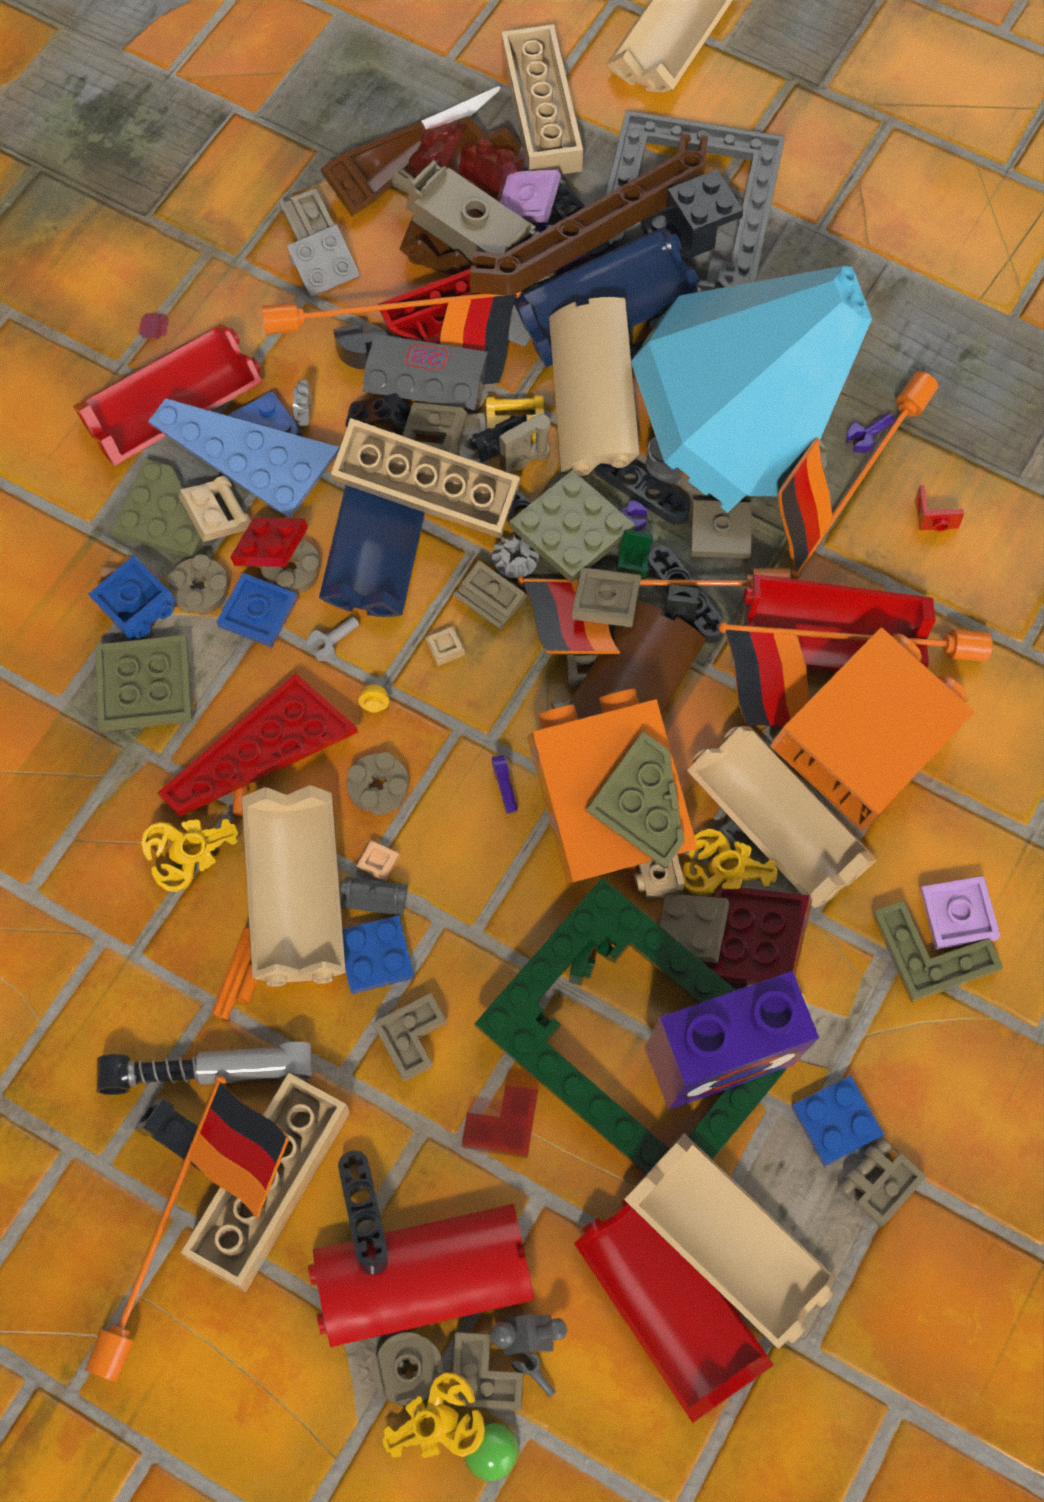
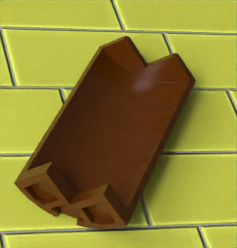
(427, 249)
(651, 660)

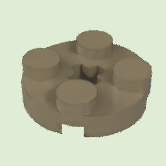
(193, 570)
(303, 576)
(370, 799)
(390, 1359)

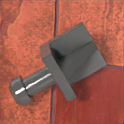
(527, 1333)

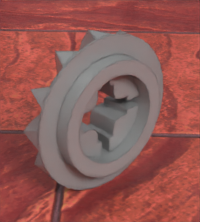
(302, 403)
(519, 566)

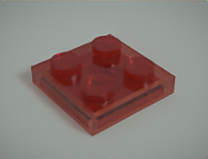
(436, 145)

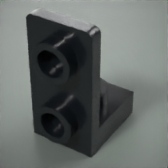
(384, 409)

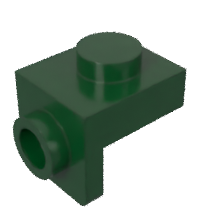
(633, 553)
(582, 966)

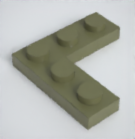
(928, 976)

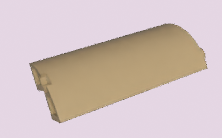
(665, 41)
(593, 385)
(781, 815)
(292, 886)
(732, 1241)

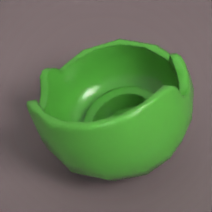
(496, 1453)

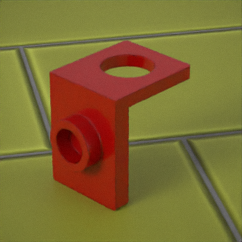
(936, 519)

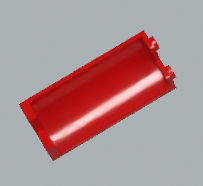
(198, 374)
(835, 608)
(431, 1276)
(673, 1312)

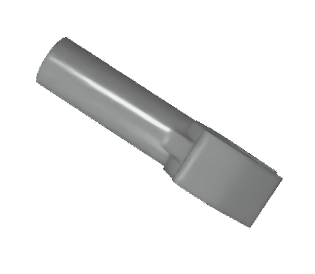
(329, 640)

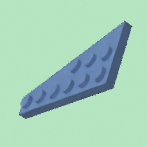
(260, 459)

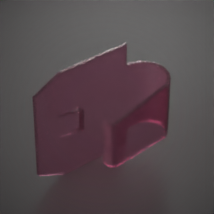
(153, 325)

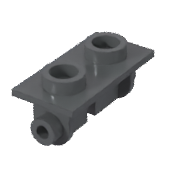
(373, 896)

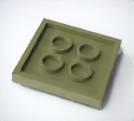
(571, 525)
(143, 683)

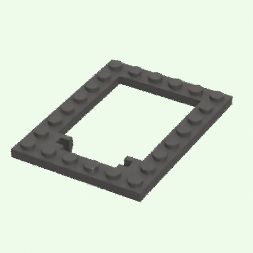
(761, 148)

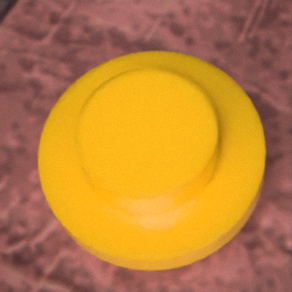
(373, 698)

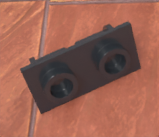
(488, 440)

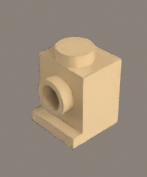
(657, 888)

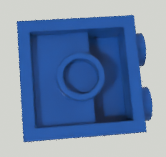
(133, 599)

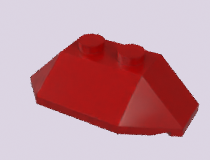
(426, 321)

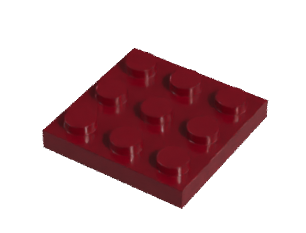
(761, 934)

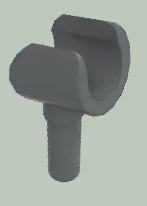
(532, 1369)

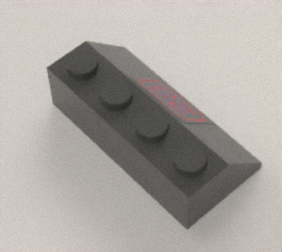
(425, 372)

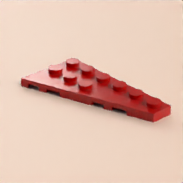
(270, 737)

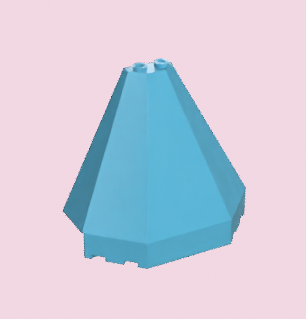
(750, 377)

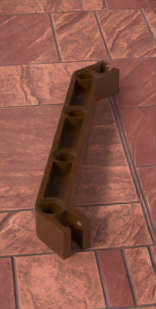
(586, 228)

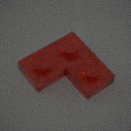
(508, 1133)

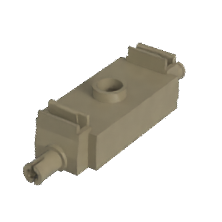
(440, 206)

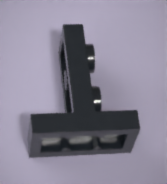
(168, 1128)

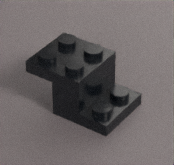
(696, 212)

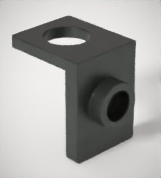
(682, 606)

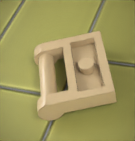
(207, 513)

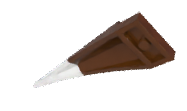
(368, 170)

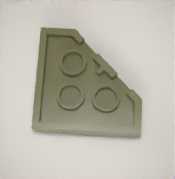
(156, 514)
(642, 801)

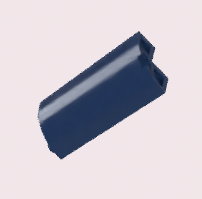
(642, 272)
(371, 554)

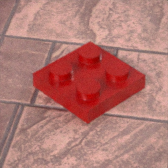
(269, 542)

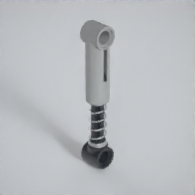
(118, 1073)

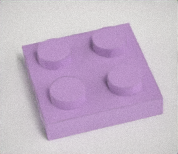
(531, 194)
(959, 913)

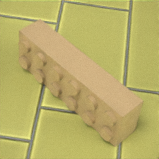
(542, 100)
(425, 478)
(229, 1236)

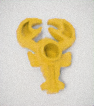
(185, 850)
(726, 867)
(438, 1421)

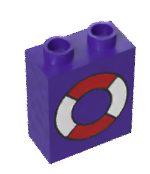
(730, 1040)

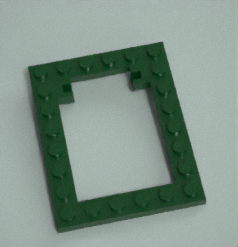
(523, 1030)

